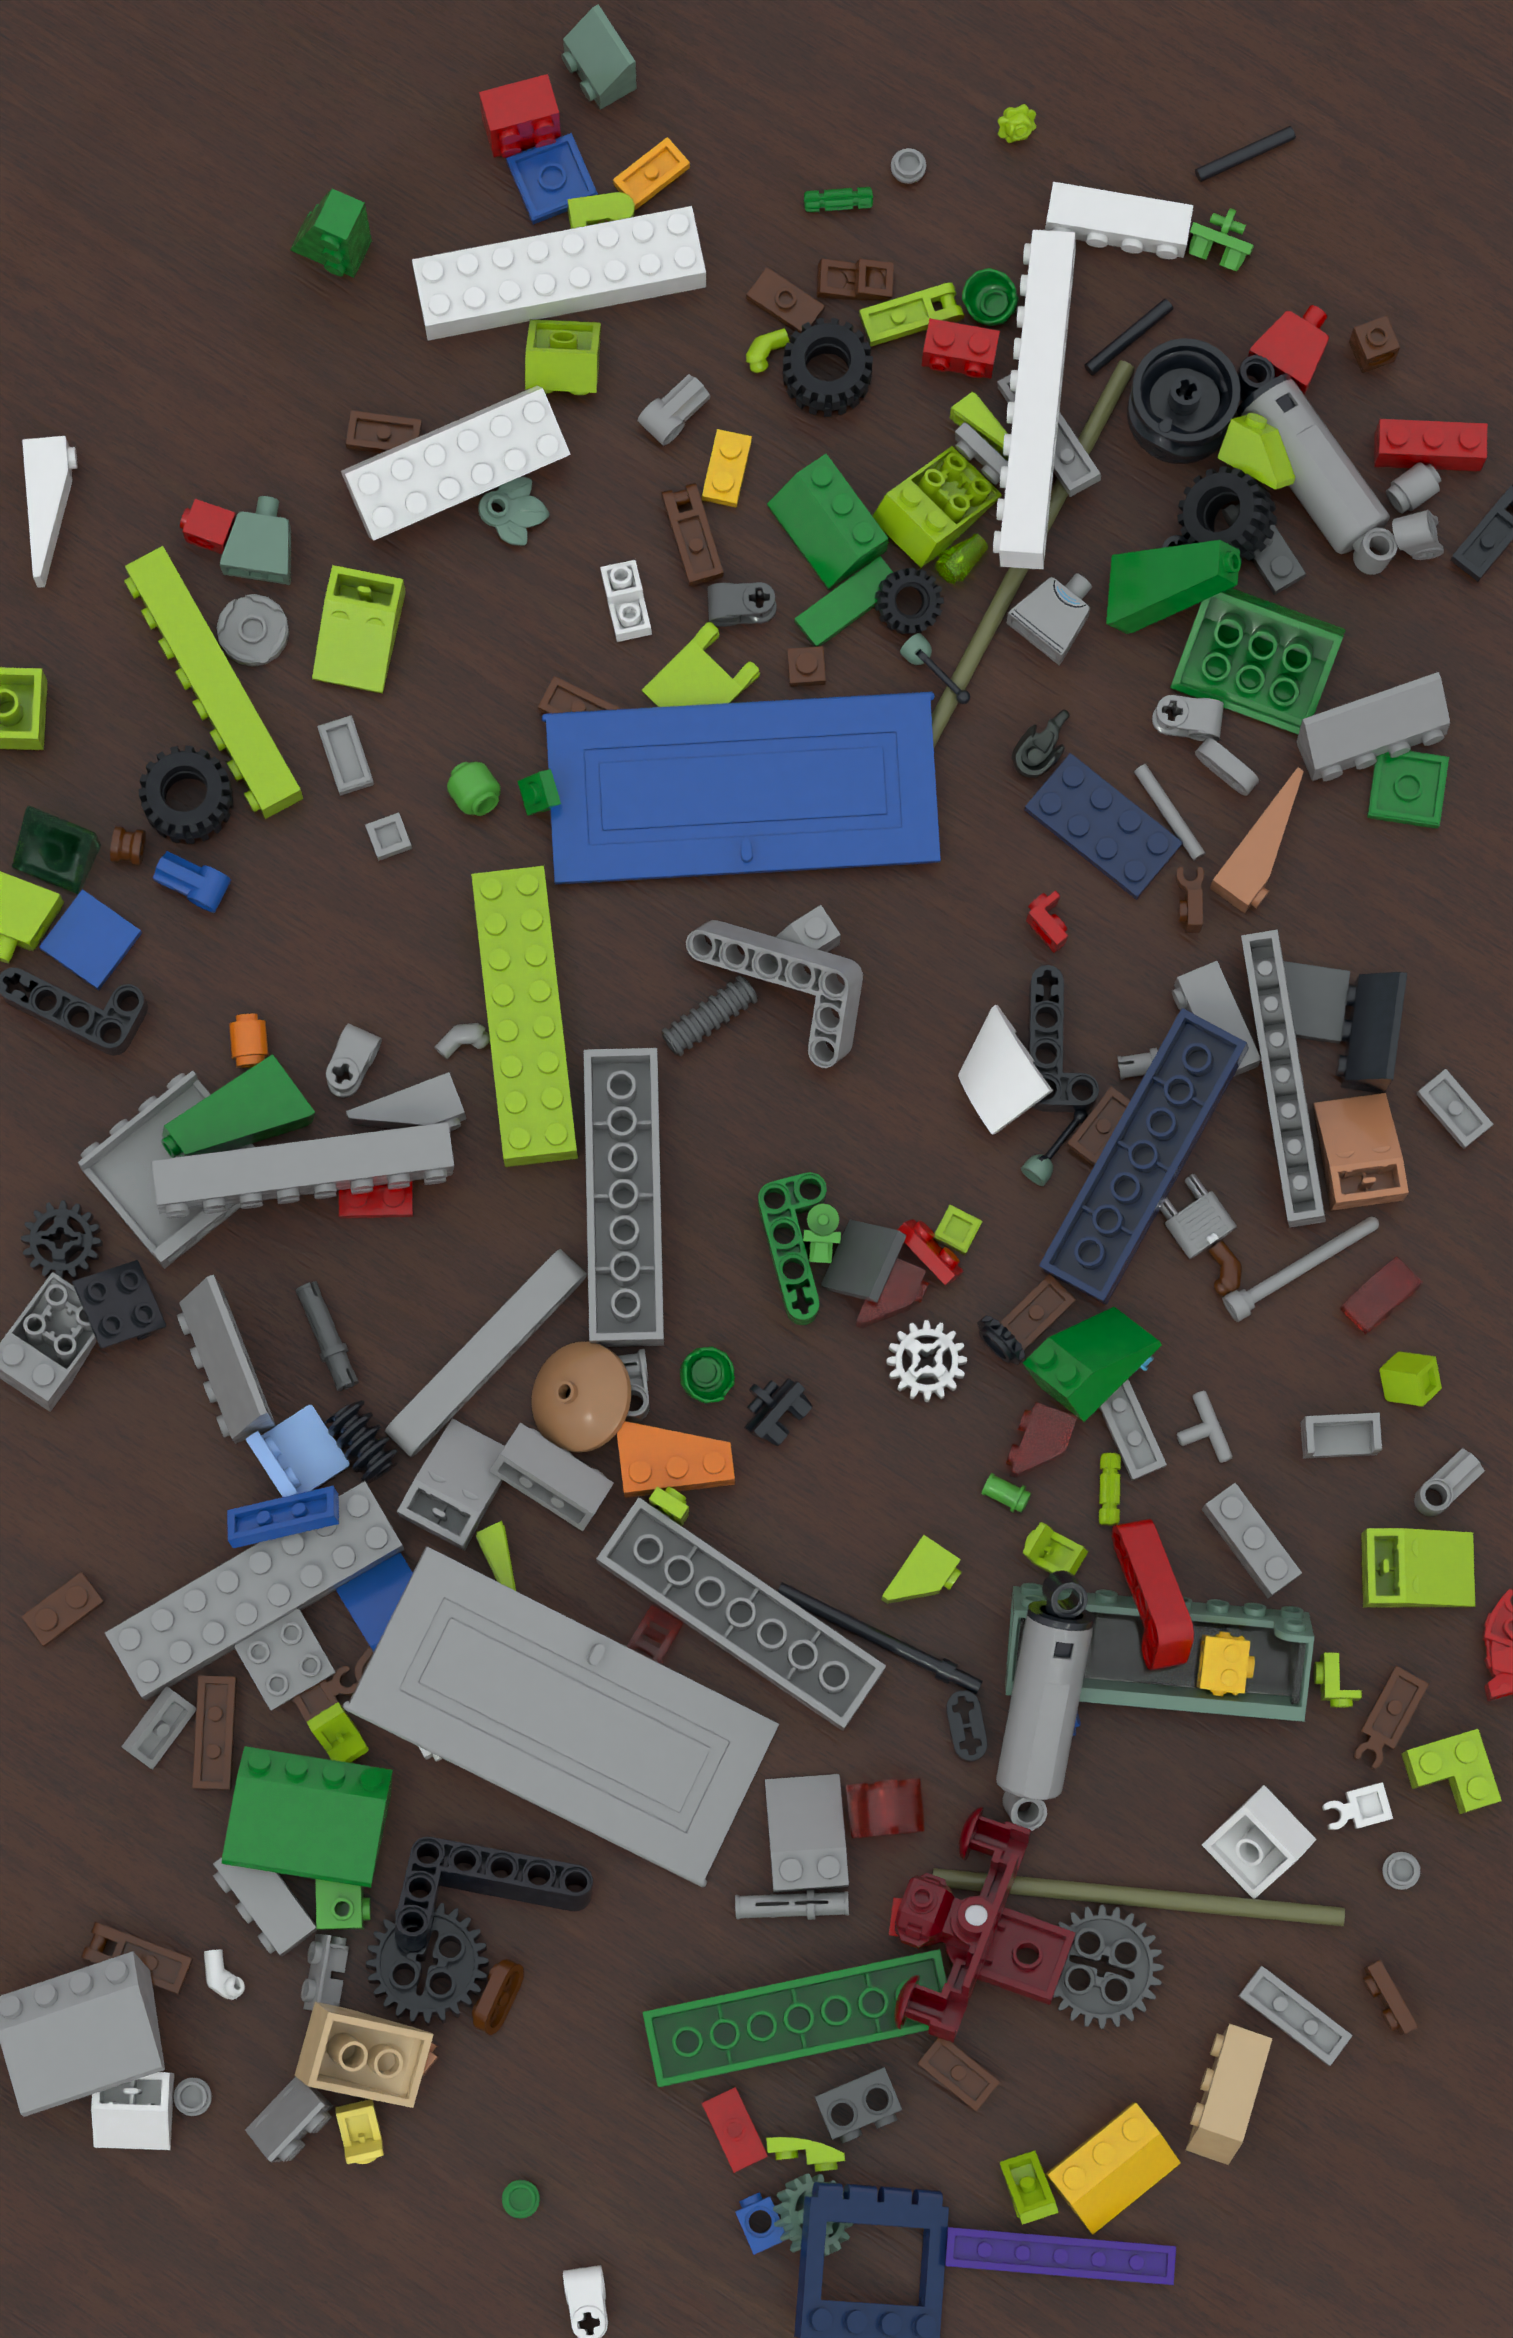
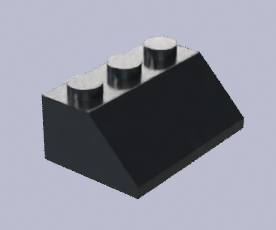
(1372, 1031)

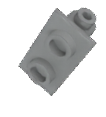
(323, 1959)

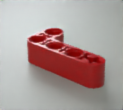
(1156, 1594)

